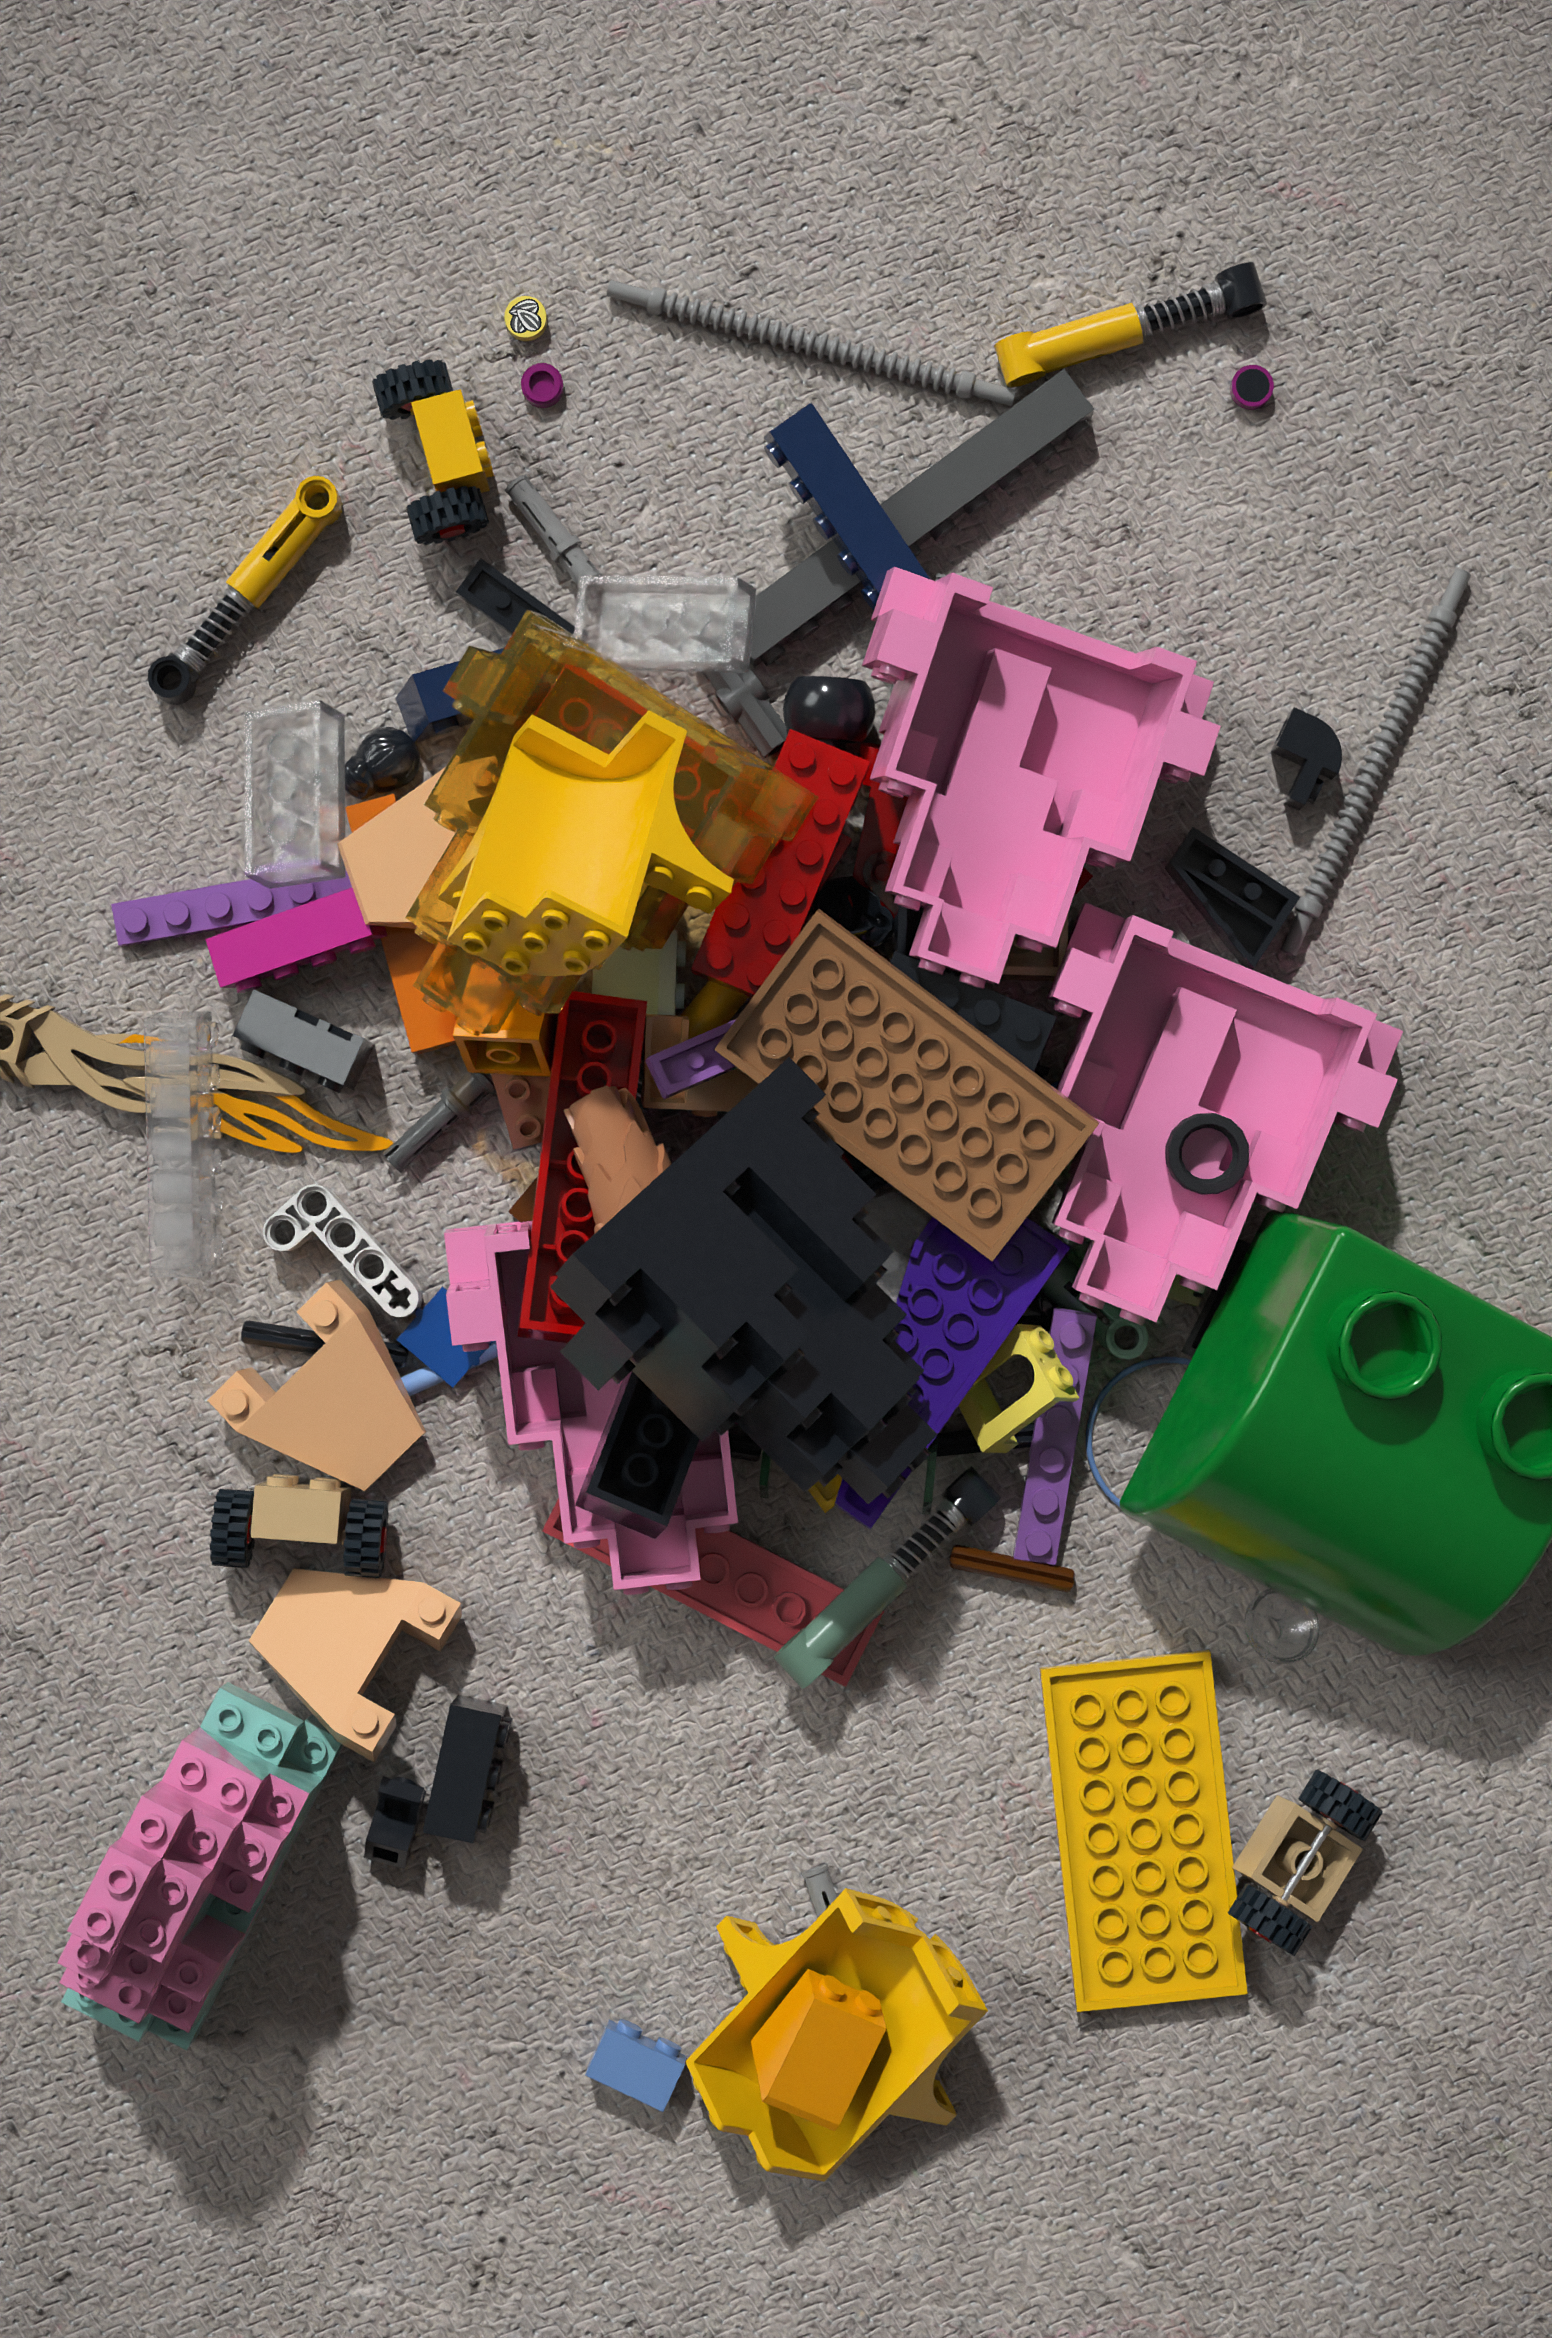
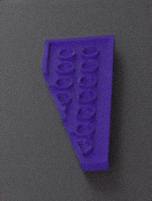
(957, 1320)

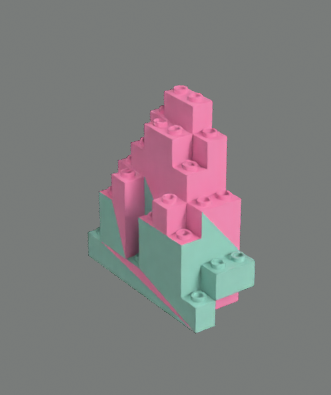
(194, 1869)

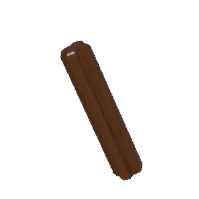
(1011, 1569)

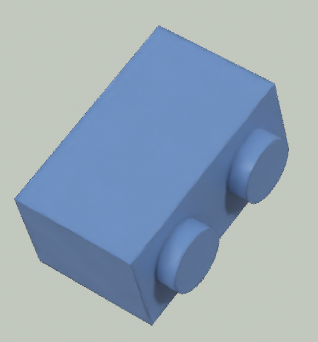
(636, 2064)

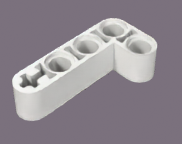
(352, 1256)

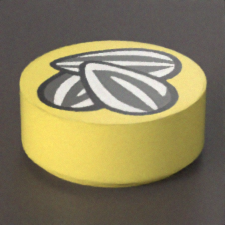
(525, 318)

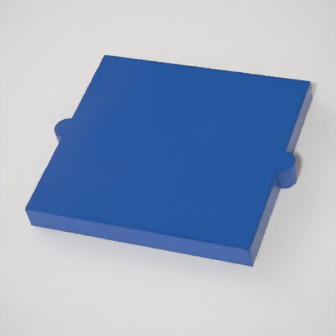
(431, 1341)

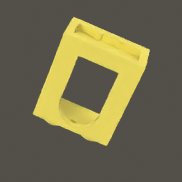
(1052, 1383)

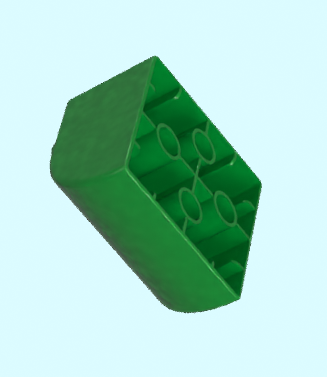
(1359, 1440)

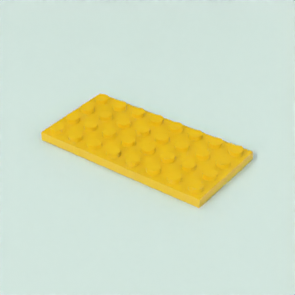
(1143, 1830)

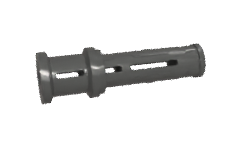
(454, 1104)

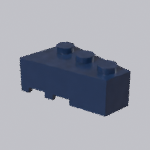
(426, 707)

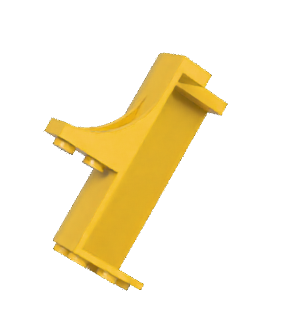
(569, 849)
(871, 1948)

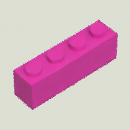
(290, 940)

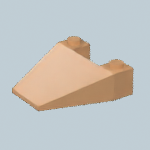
(395, 857)
(341, 1407)
(332, 1635)

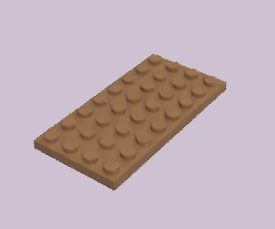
(910, 1085)

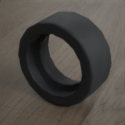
(1239, 1160)

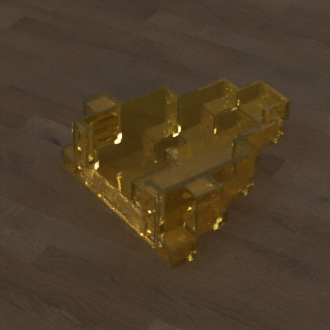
(722, 793)

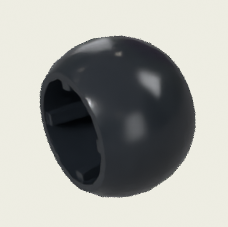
(830, 709)

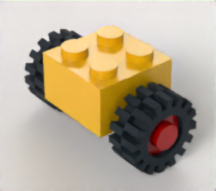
(450, 445)

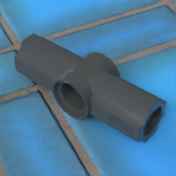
(749, 705)

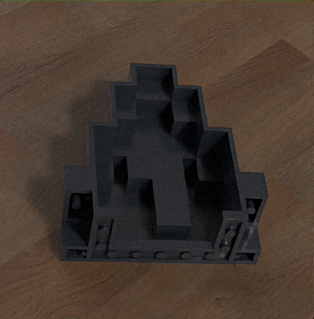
(756, 1298)

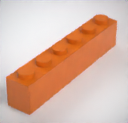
(406, 957)

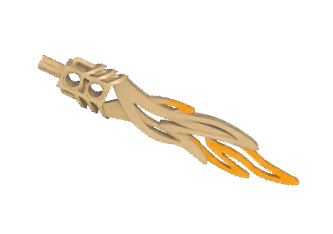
(64, 1067)

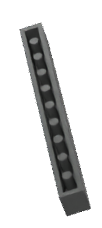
(925, 509)

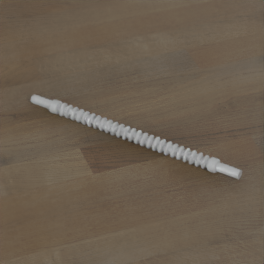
(658, 302)
(1441, 618)

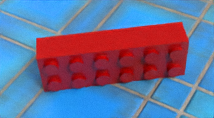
(765, 917)

